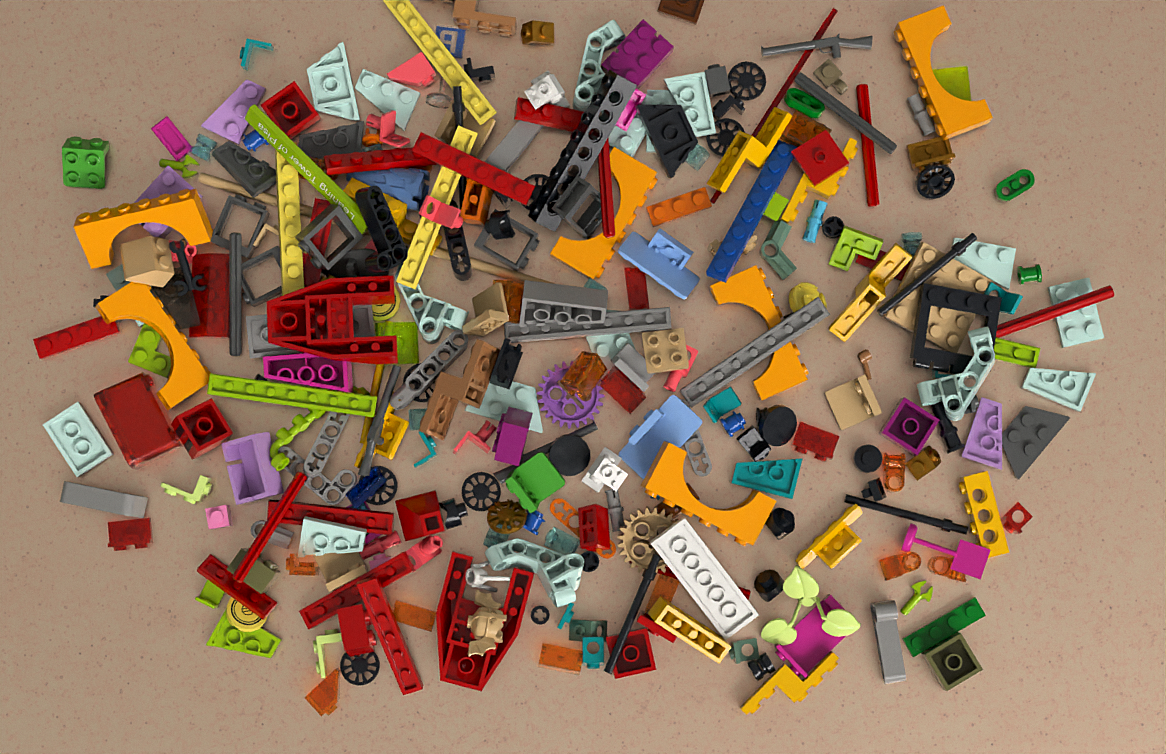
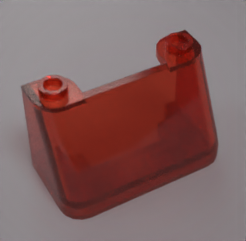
(137, 421)

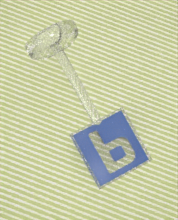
(454, 41)

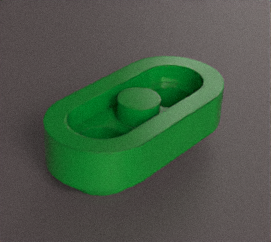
(804, 103)
(1014, 186)

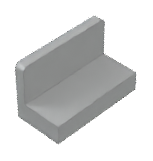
(633, 366)

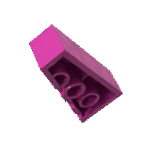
(310, 371)

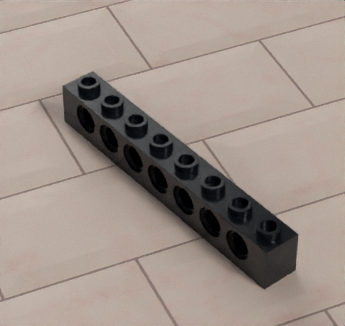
(591, 144)

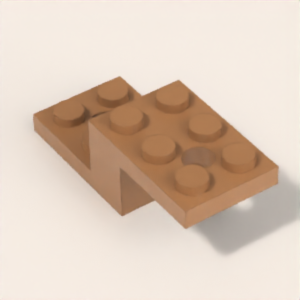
(467, 16)
(452, 389)

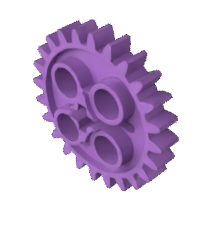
(556, 407)

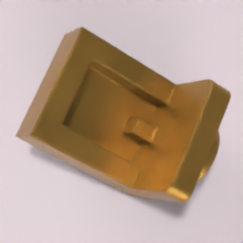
(537, 32)
(923, 462)

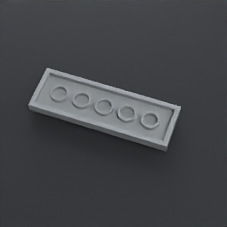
(258, 332)

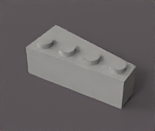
(561, 304)

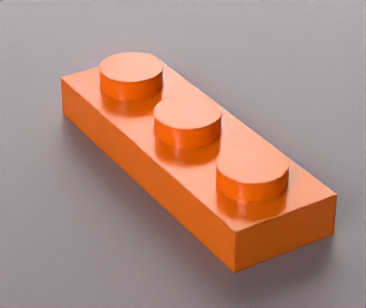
(679, 207)

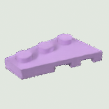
(229, 118)
(985, 436)

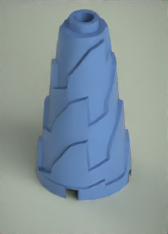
(399, 183)

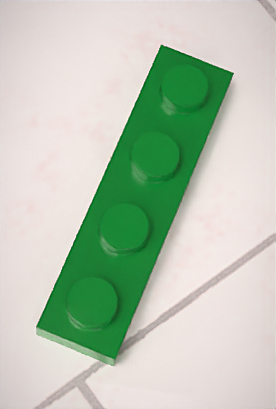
(943, 627)

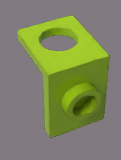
(211, 595)

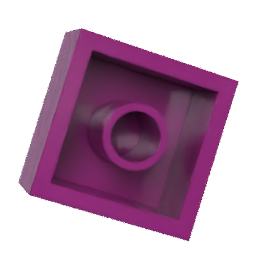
(909, 426)
(512, 436)

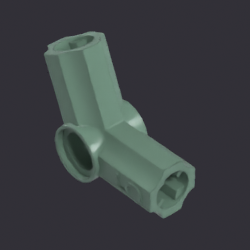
(776, 238)

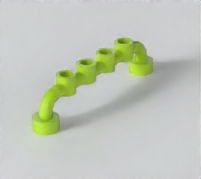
(300, 423)

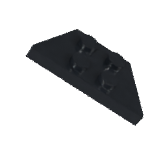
(669, 134)

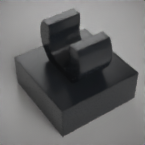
(876, 490)

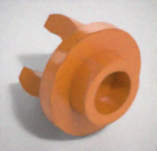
(371, 139)

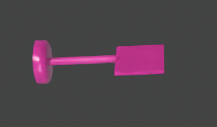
(968, 558)

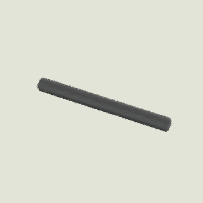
(844, 112)
(235, 242)

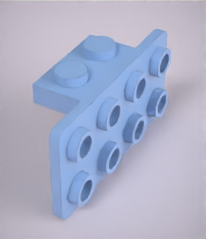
(662, 260)
(670, 423)

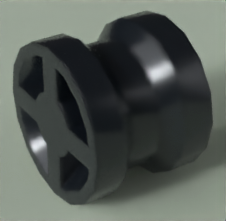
(833, 223)
(591, 561)

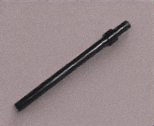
(458, 108)
(957, 250)
(945, 524)
(648, 575)

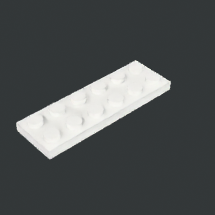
(704, 578)

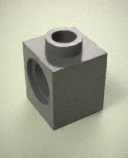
(717, 80)

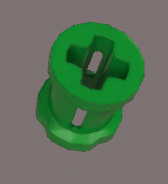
(1029, 274)

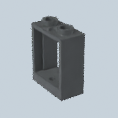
(572, 200)
(240, 201)
(346, 226)
(523, 260)
(248, 294)

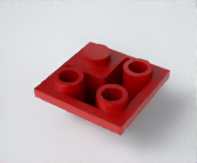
(420, 515)

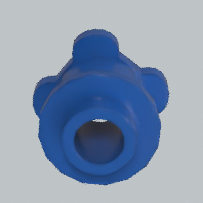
(253, 140)
(733, 423)
(533, 521)

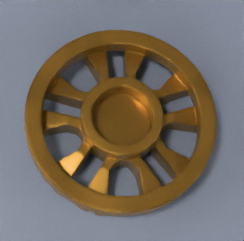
(506, 516)

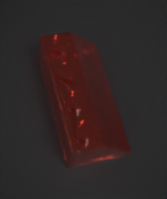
(214, 300)

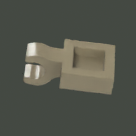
(829, 75)

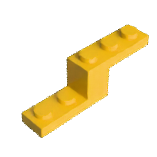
(749, 149)
(824, 189)
(398, 210)
(870, 292)
(790, 683)

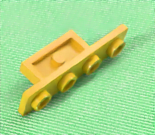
(392, 433)
(835, 542)

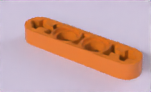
(576, 530)

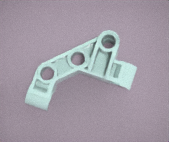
(587, 85)
(433, 313)
(952, 388)
(558, 576)

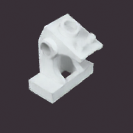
(546, 90)
(605, 471)

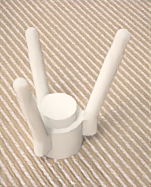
(477, 576)

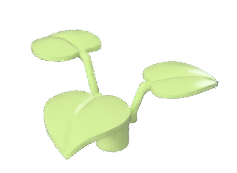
(805, 589)

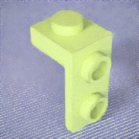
(202, 488)
(329, 637)

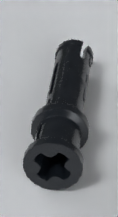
(948, 431)

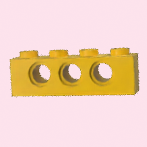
(982, 482)
(689, 629)

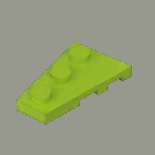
(256, 642)

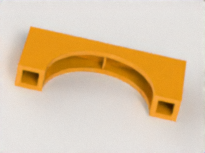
(950, 113)
(178, 210)
(590, 254)
(750, 290)
(137, 303)
(667, 481)

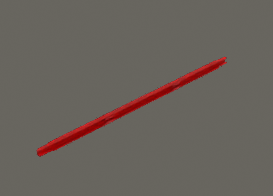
(787, 84)

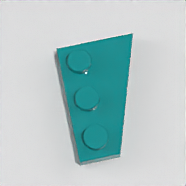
(772, 477)

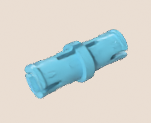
(814, 221)

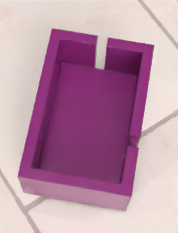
(638, 54)

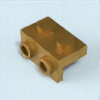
(930, 151)

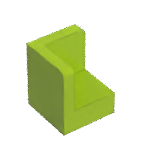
(776, 206)

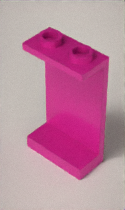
(811, 641)

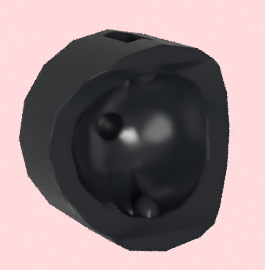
(500, 225)
(867, 458)
(454, 512)
(781, 522)
(768, 584)

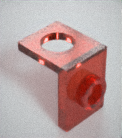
(1010, 525)

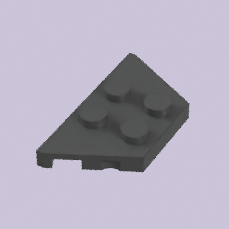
(1029, 436)

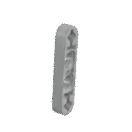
(696, 437)
(329, 441)

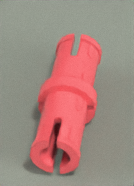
(379, 545)

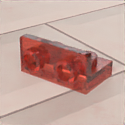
(814, 441)
(130, 532)

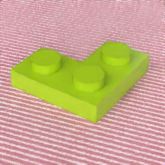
(851, 243)
(146, 354)

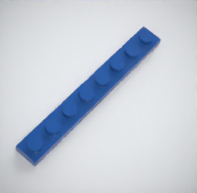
(751, 212)

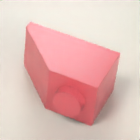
(413, 72)

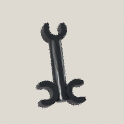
(189, 283)

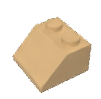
(147, 261)

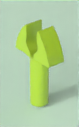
(180, 165)
(917, 597)

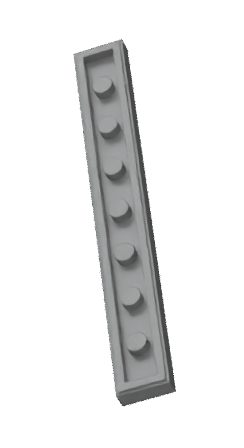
(614, 323)
(754, 352)

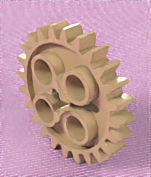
(653, 521)

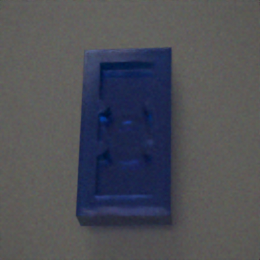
(366, 487)

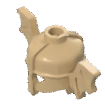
(485, 624)

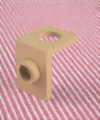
(265, 229)

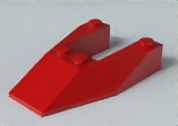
(321, 320)
(452, 628)

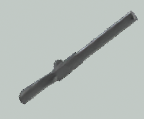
(833, 42)
(377, 425)
(502, 474)

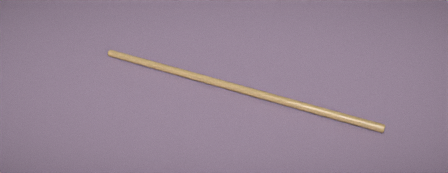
(307, 211)

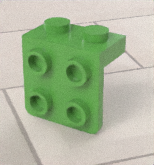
(84, 162)
(534, 481)

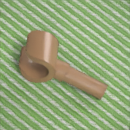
(863, 357)

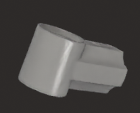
(280, 537)

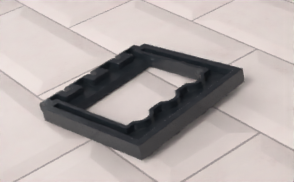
(957, 300)

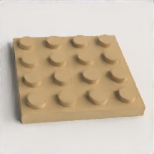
(945, 326)

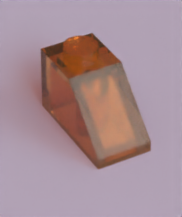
(326, 694)

